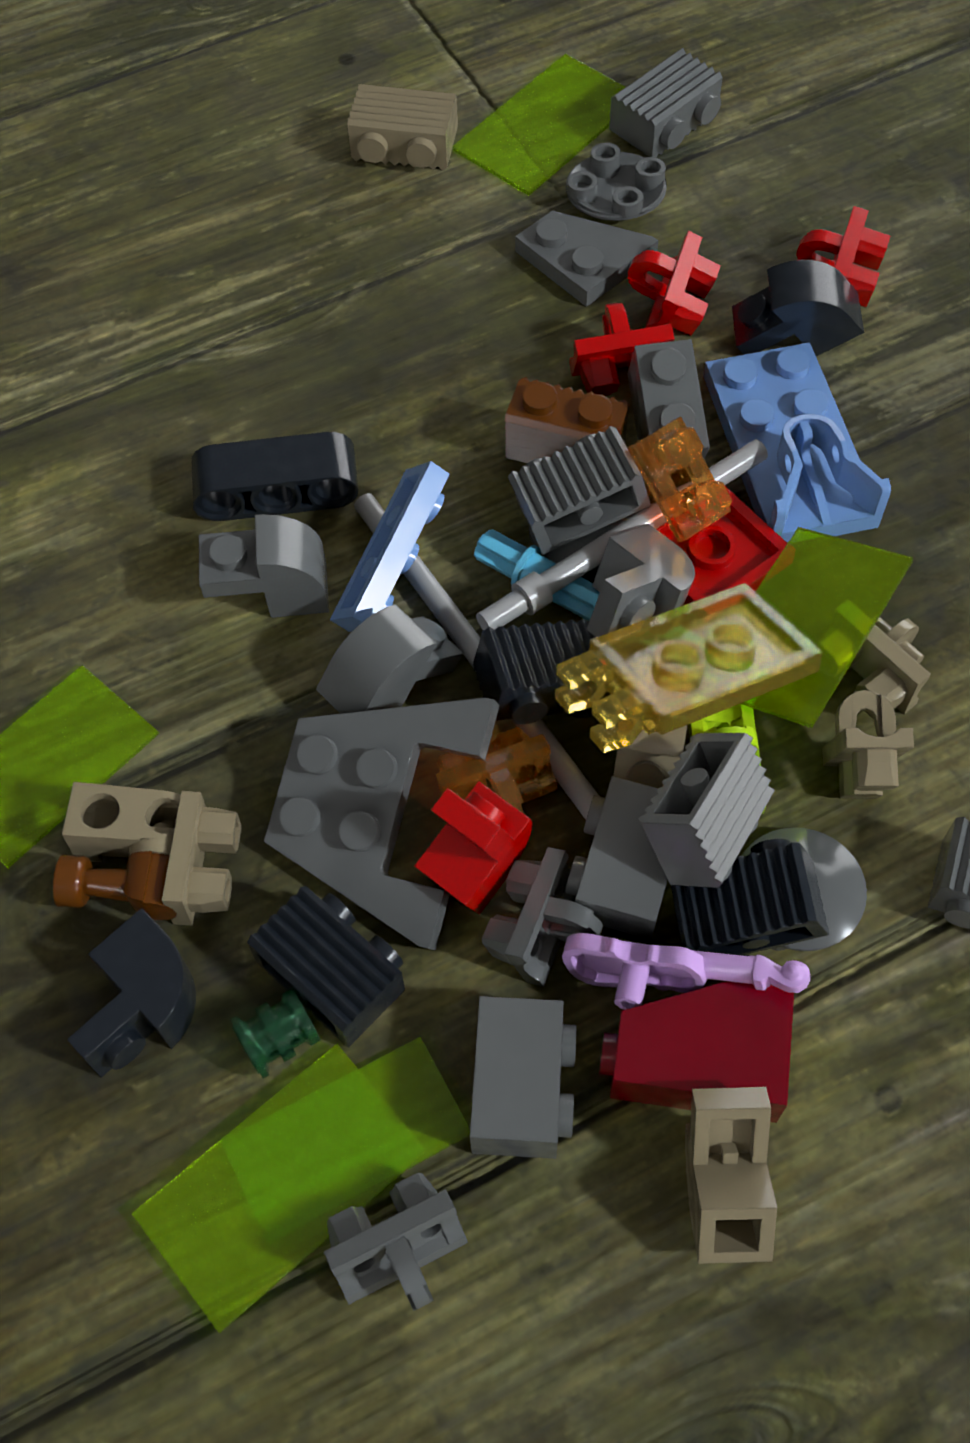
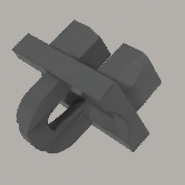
(544, 921)
(396, 1248)

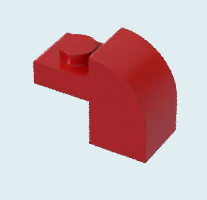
(475, 845)

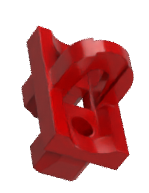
(857, 246)
(678, 273)
(601, 355)

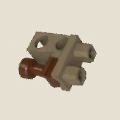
(164, 847)

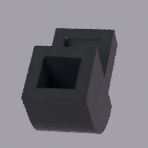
(801, 300)
(153, 995)

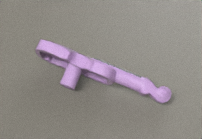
(634, 965)

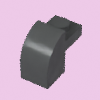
(274, 558)
(639, 579)
(384, 661)

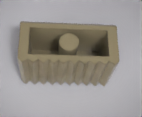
(402, 126)

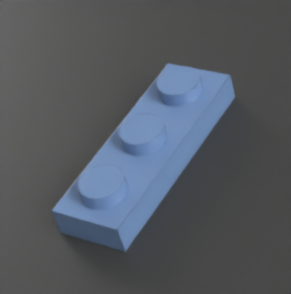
(392, 545)

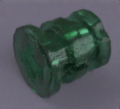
(275, 1032)

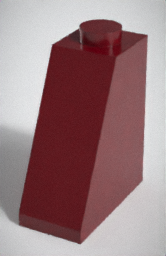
(702, 1041)

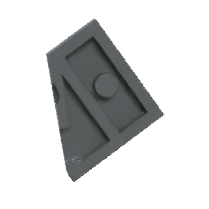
(581, 253)

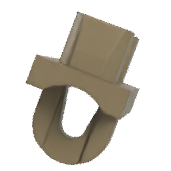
(866, 761)

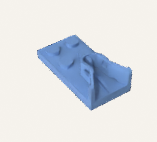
(811, 462)

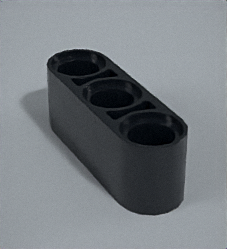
(274, 476)

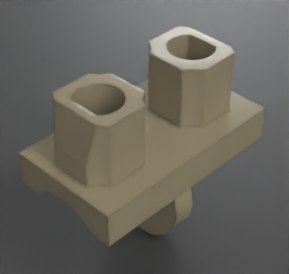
(891, 664)

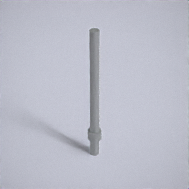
(536, 589)

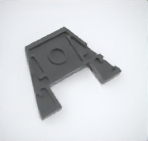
(349, 795)

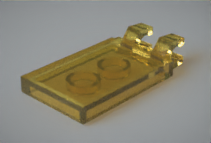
(684, 666)

